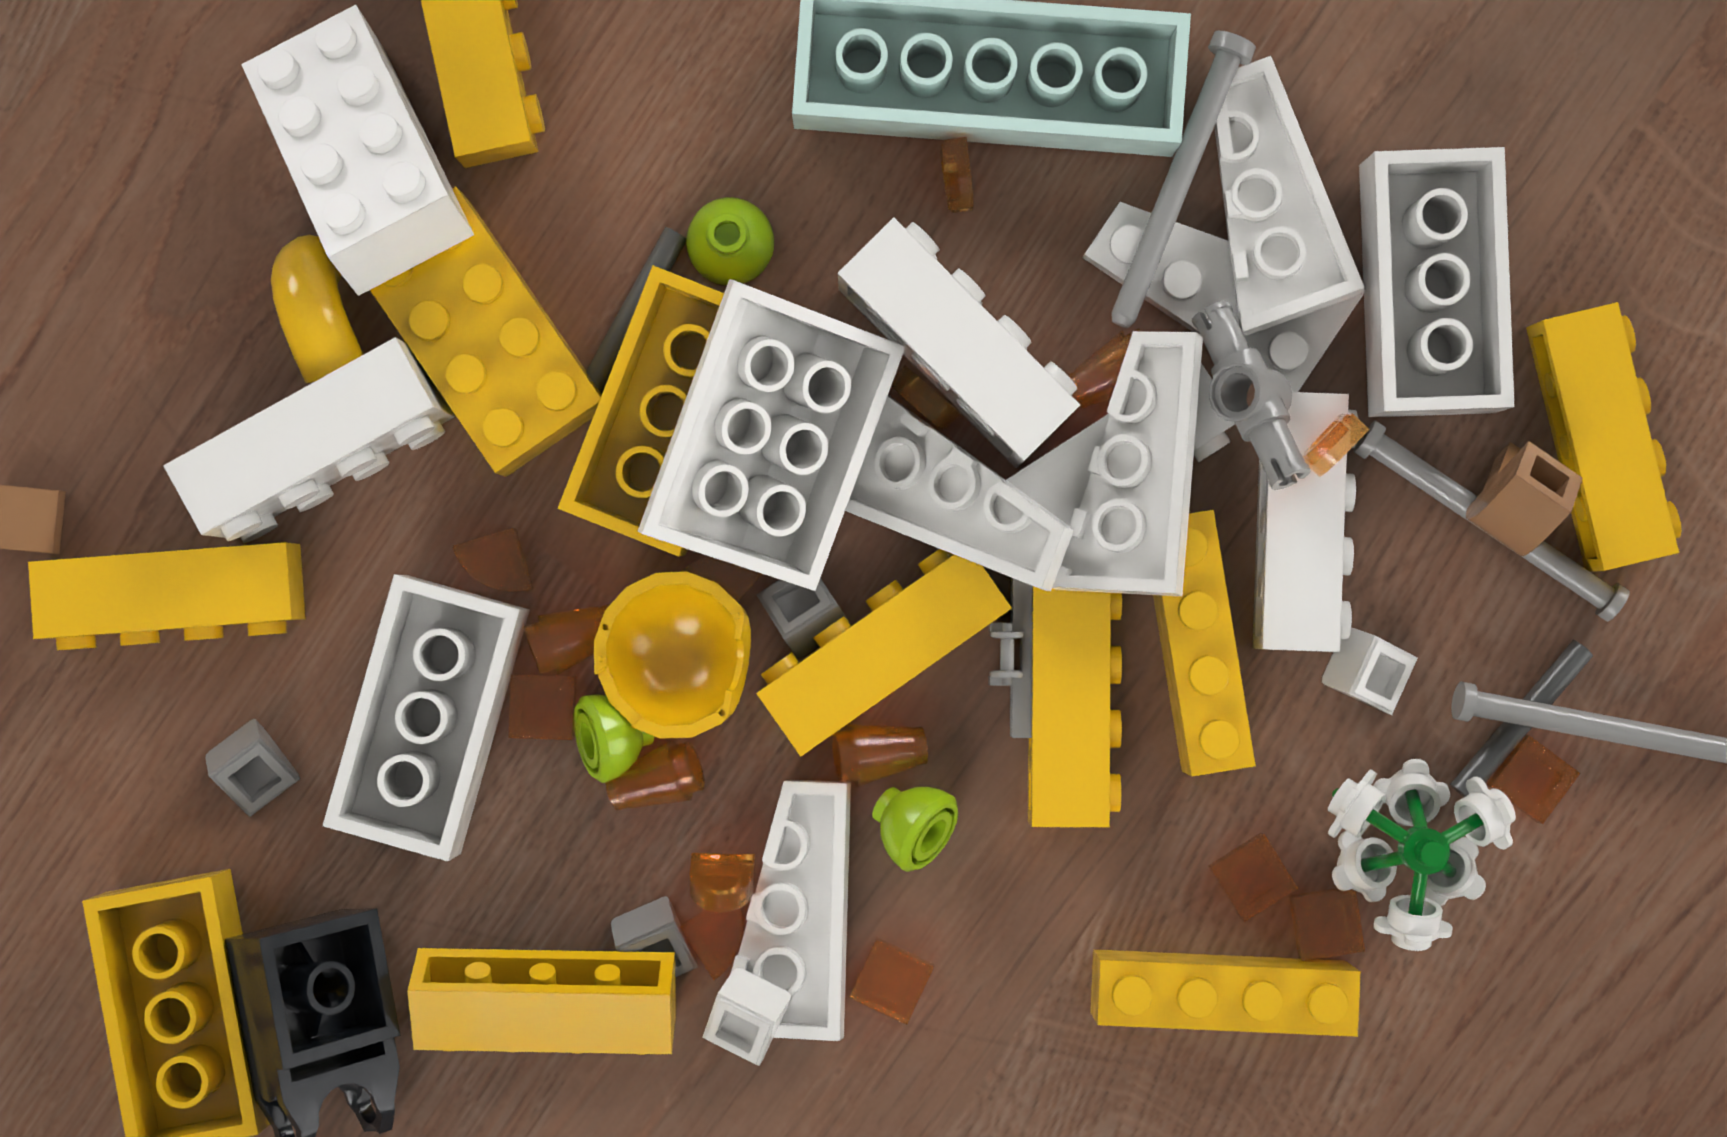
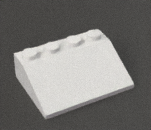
(771, 436)

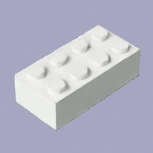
(356, 151)
(1436, 282)
(956, 341)
(309, 443)
(426, 717)

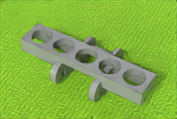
(1018, 680)

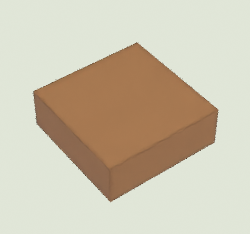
(31, 519)

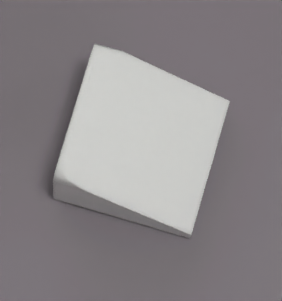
(1369, 670)
(746, 1015)

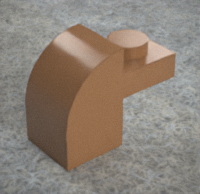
(1524, 497)

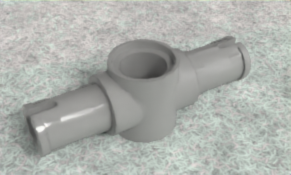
(1267, 417)

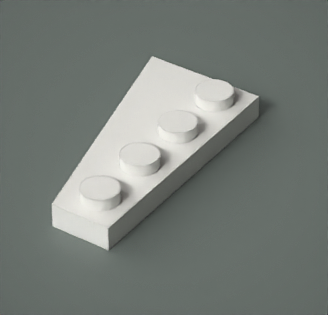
(1277, 212)
(1199, 273)
(1140, 480)
(951, 500)
(801, 907)

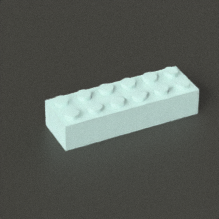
(994, 73)

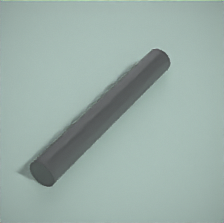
(662, 256)
(1510, 735)

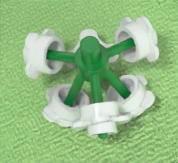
(1439, 866)

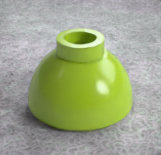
(730, 241)
(606, 738)
(915, 824)

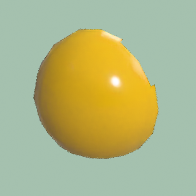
(673, 654)

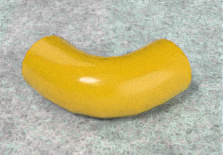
(312, 309)

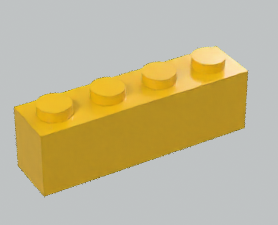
(482, 79)
(1604, 437)
(167, 592)
(882, 650)
(1204, 660)
(1072, 709)
(1225, 993)
(543, 1001)

